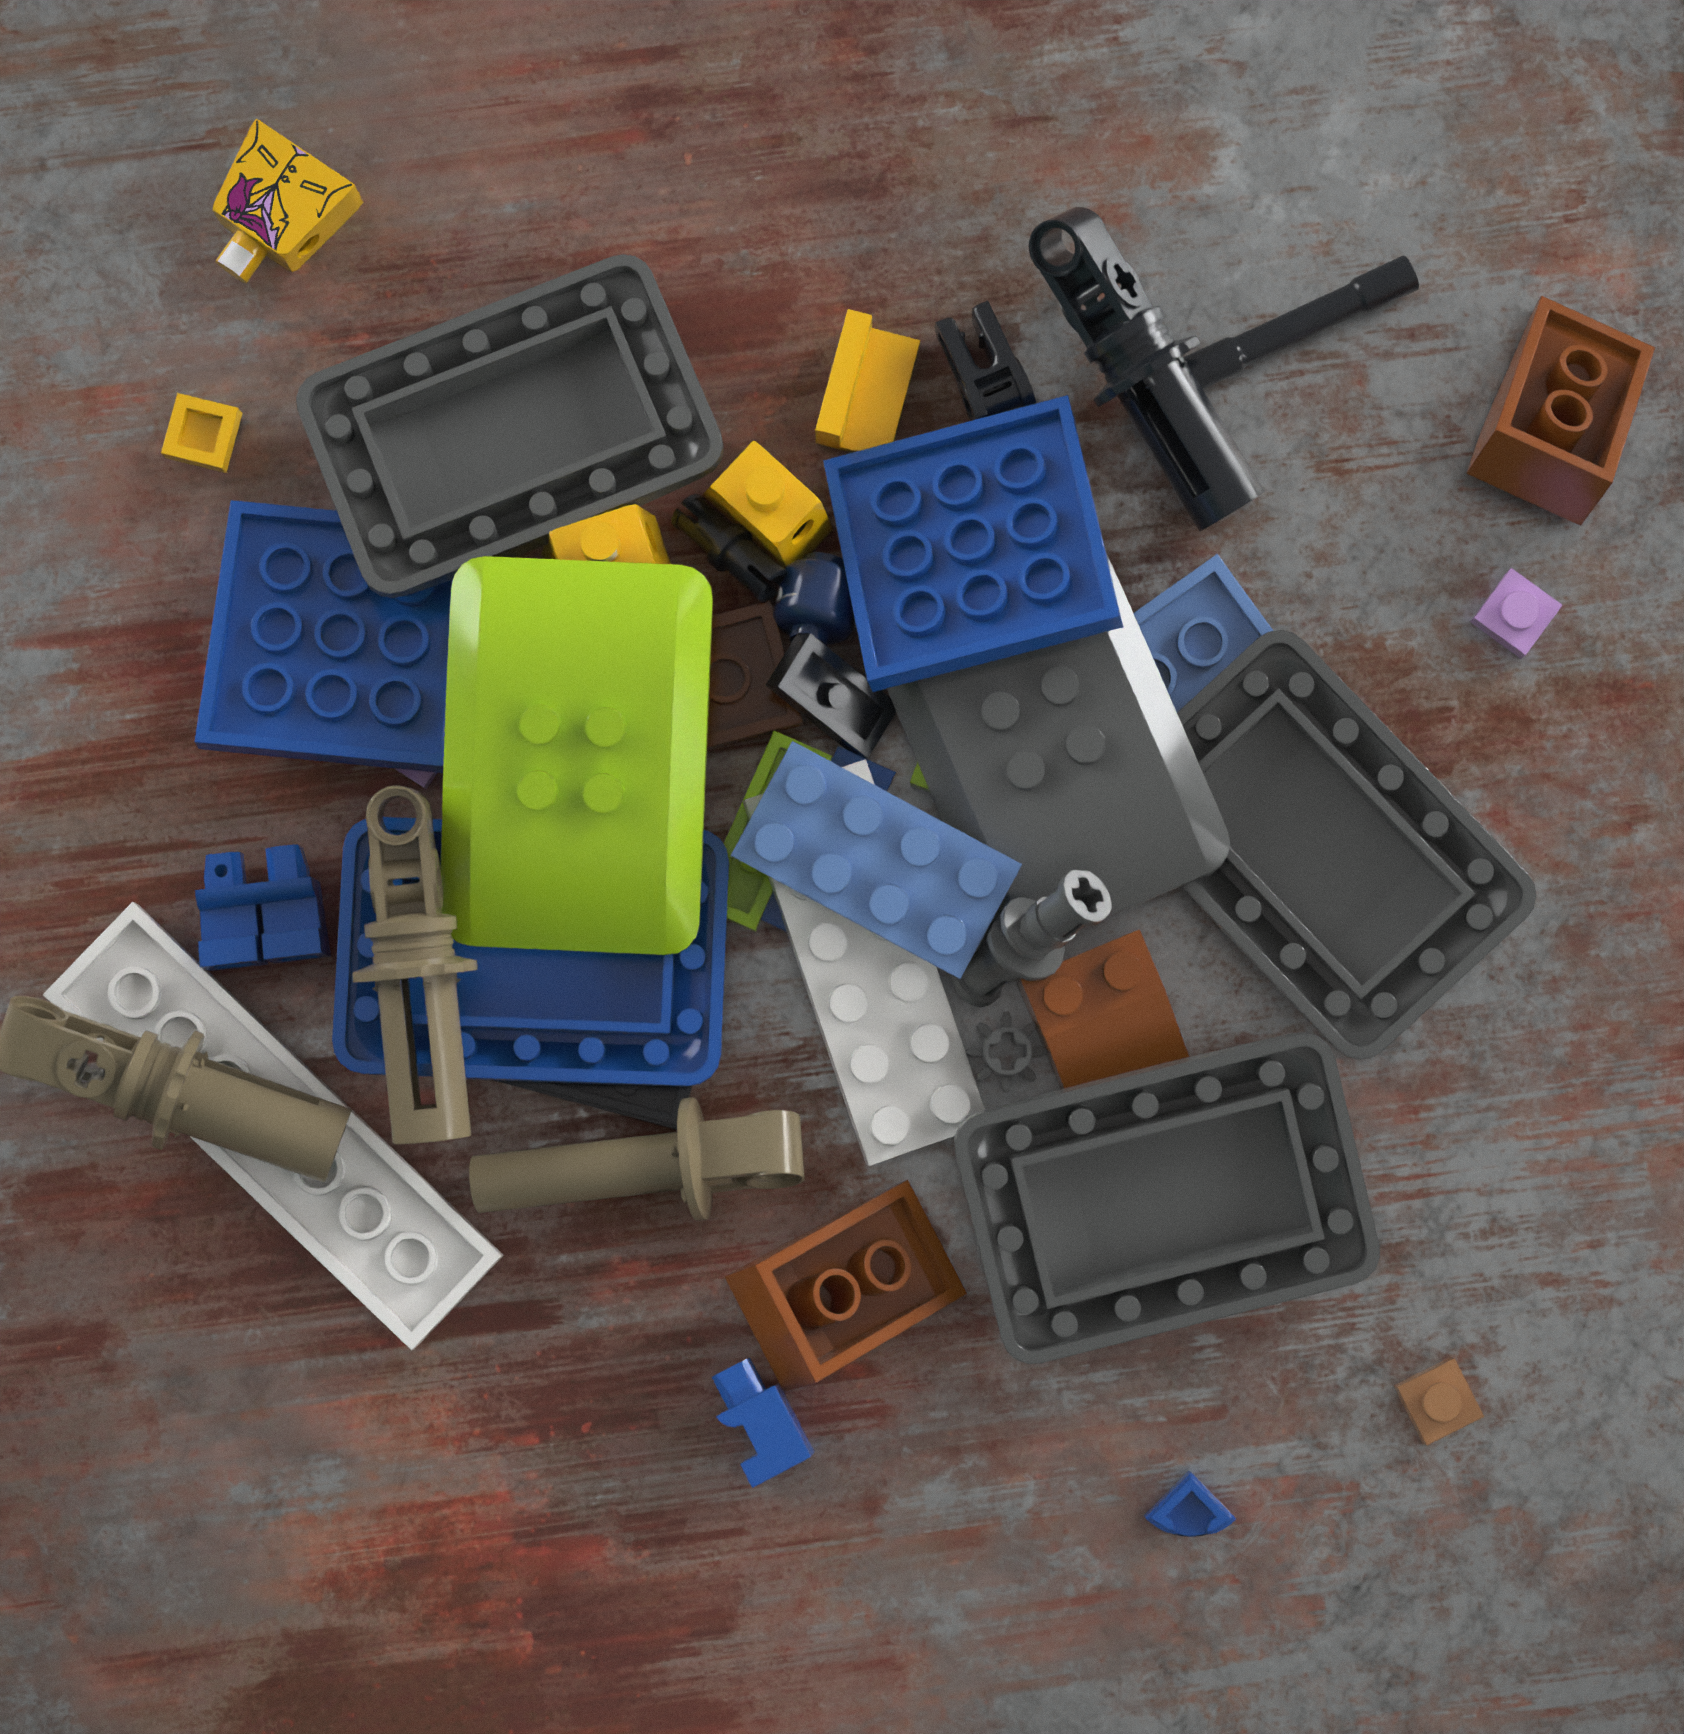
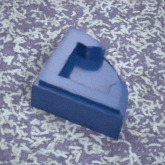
(1189, 1510)

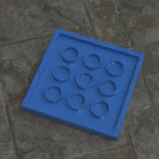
(971, 544)
(316, 658)

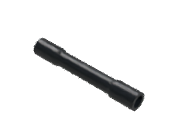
(1361, 295)

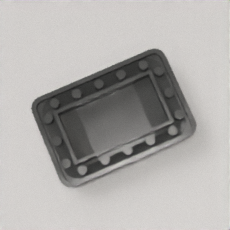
(509, 425)
(1069, 766)
(1344, 851)
(1167, 1197)

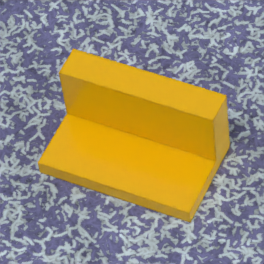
(865, 386)

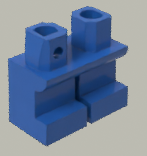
(262, 919)
(766, 1419)

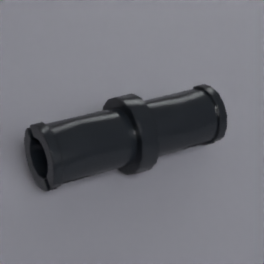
(729, 547)

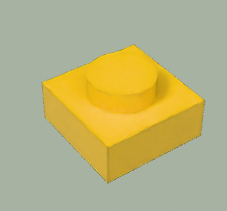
(201, 433)

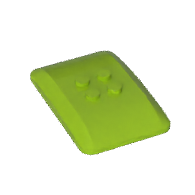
(576, 754)

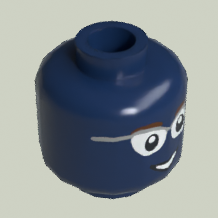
(815, 599)

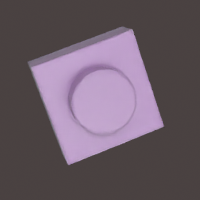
(1516, 613)

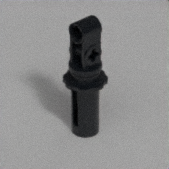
(1143, 365)

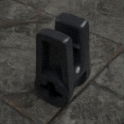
(990, 389)

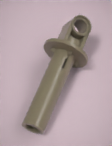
(697, 1159)

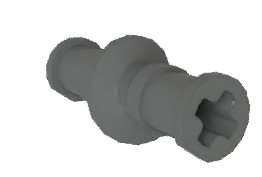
(1032, 937)

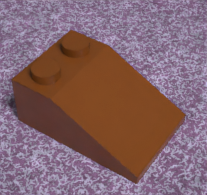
(1562, 412)
(1104, 1013)
(845, 1287)

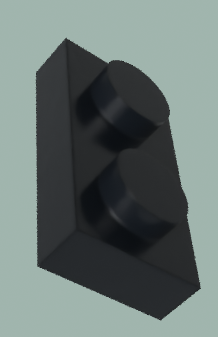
(832, 695)

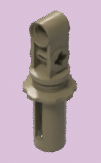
(411, 942)
(172, 1087)

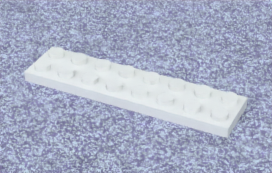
(373, 1216)

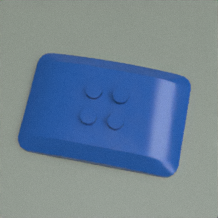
(549, 1010)

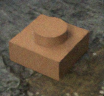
(1438, 1401)

